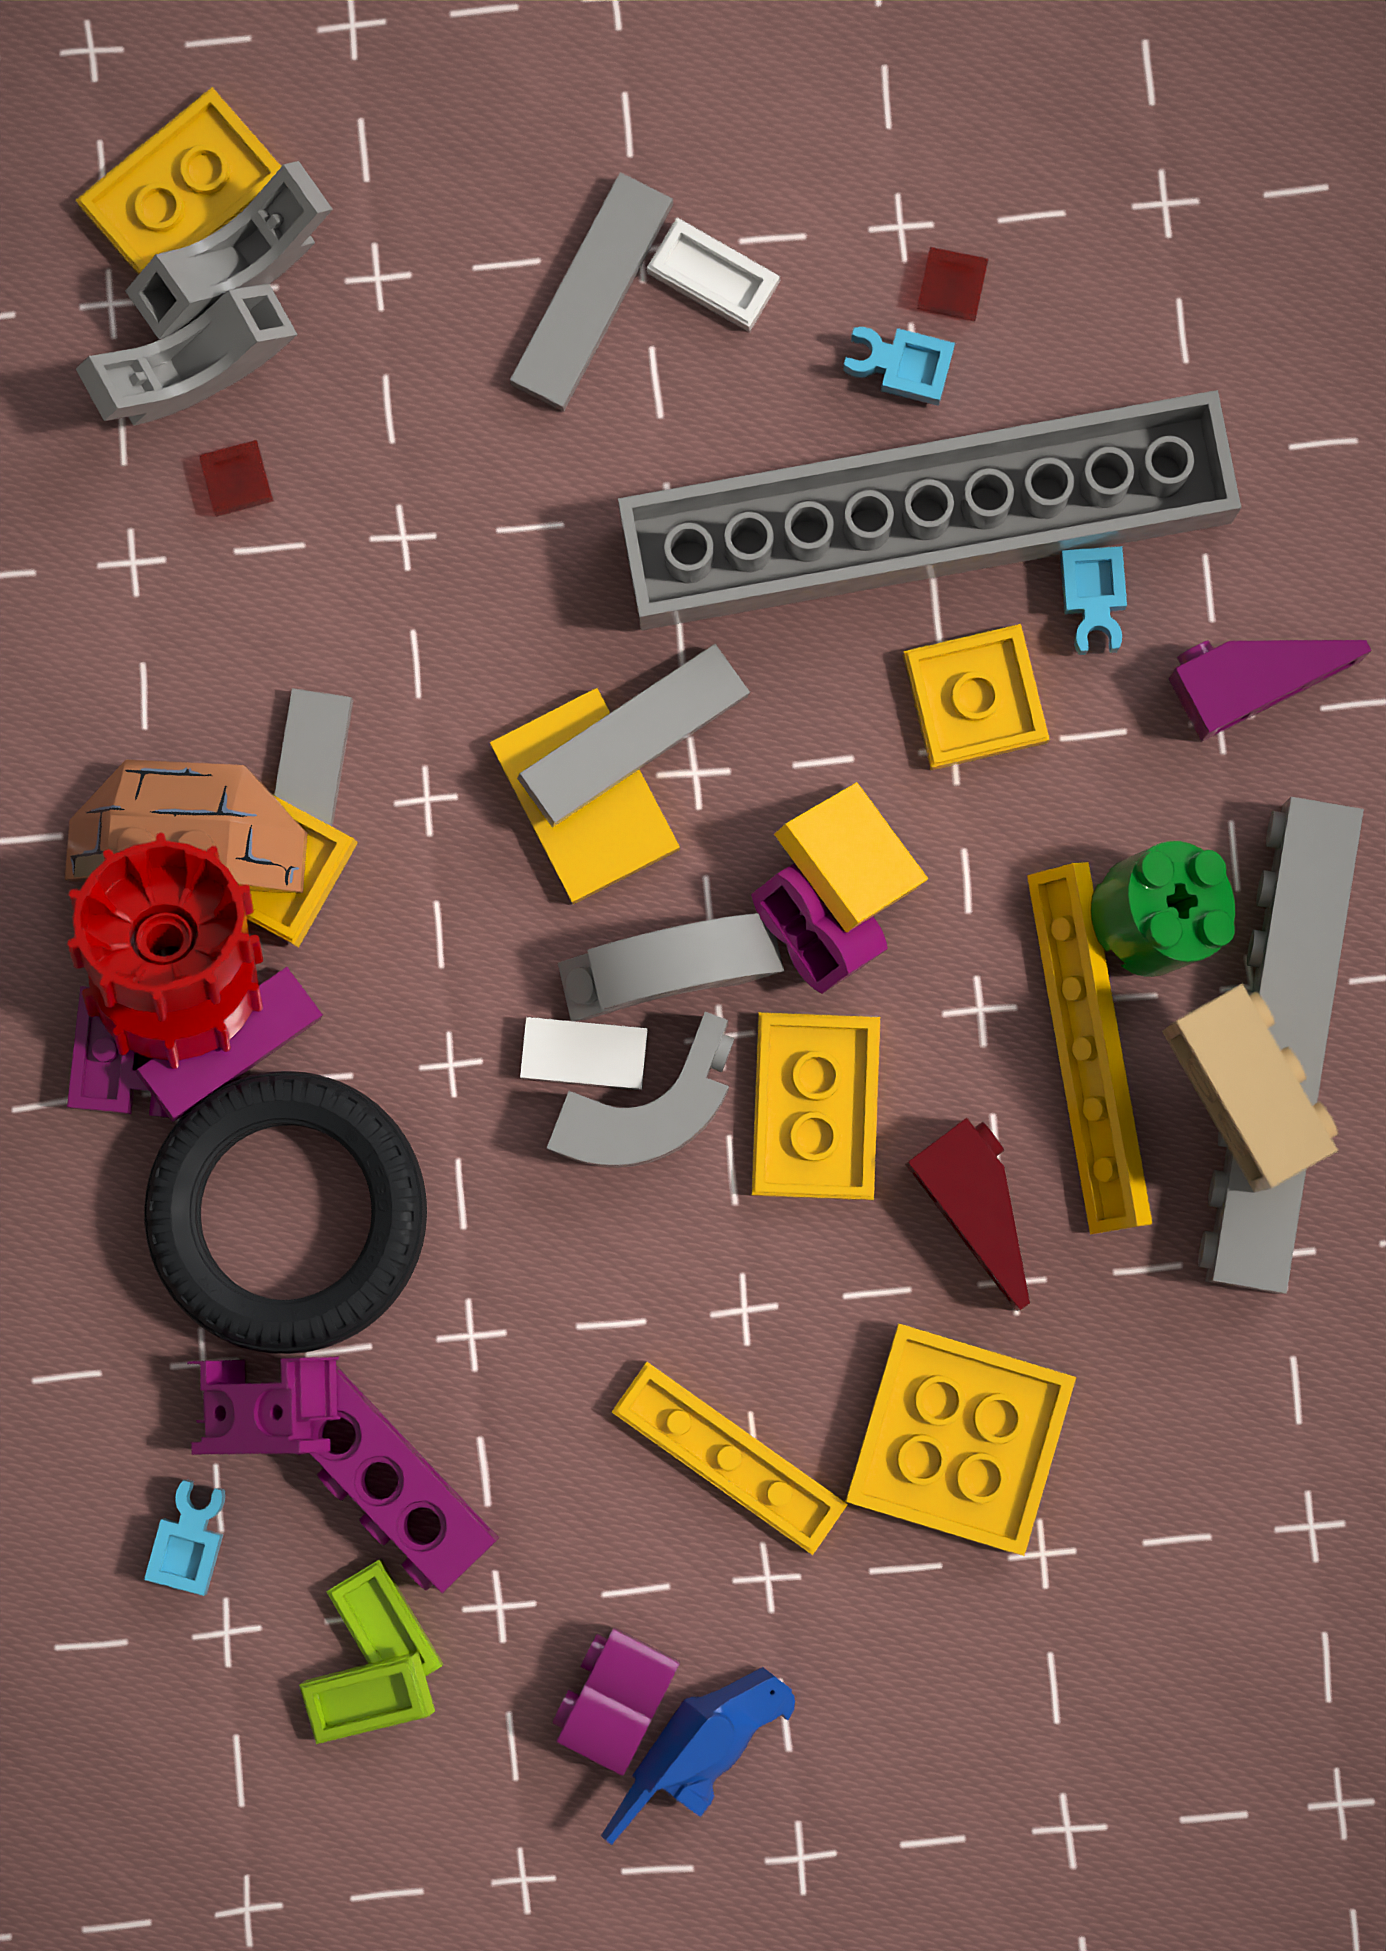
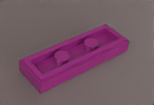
(284, 1016)

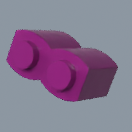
(812, 934)
(616, 1699)

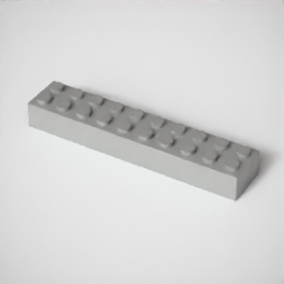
(929, 510)

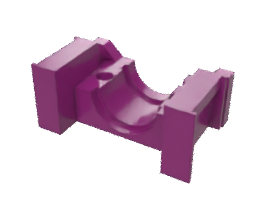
(266, 1415)

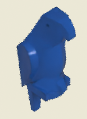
(702, 1744)

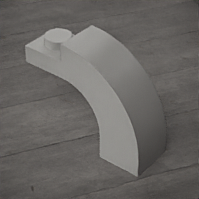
(243, 253)
(192, 363)
(669, 964)
(646, 1133)

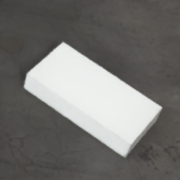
(713, 274)
(583, 1053)

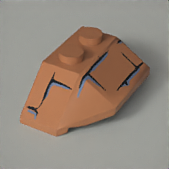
(196, 807)

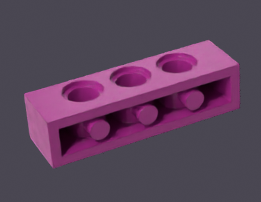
(462, 1532)

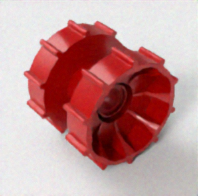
(155, 900)

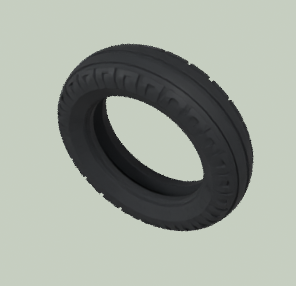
(177, 1191)

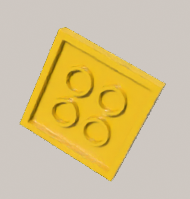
(960, 1439)

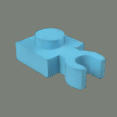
(912, 366)
(1094, 586)
(185, 1550)

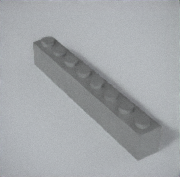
(1297, 979)

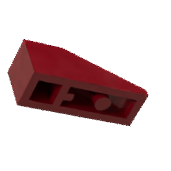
(974, 1197)

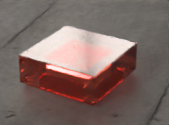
(952, 284)
(236, 478)

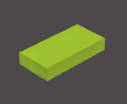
(382, 1618)
(367, 1698)

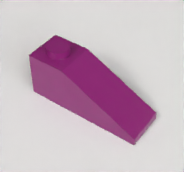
(1247, 677)

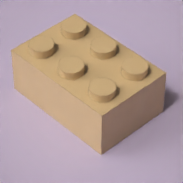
(1252, 1088)

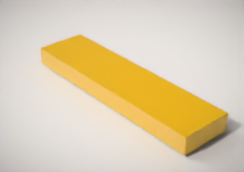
(729, 1458)

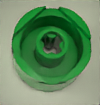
(1164, 908)

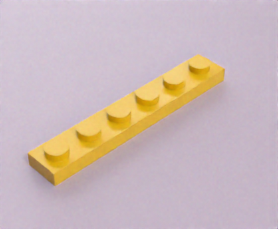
(1089, 1050)

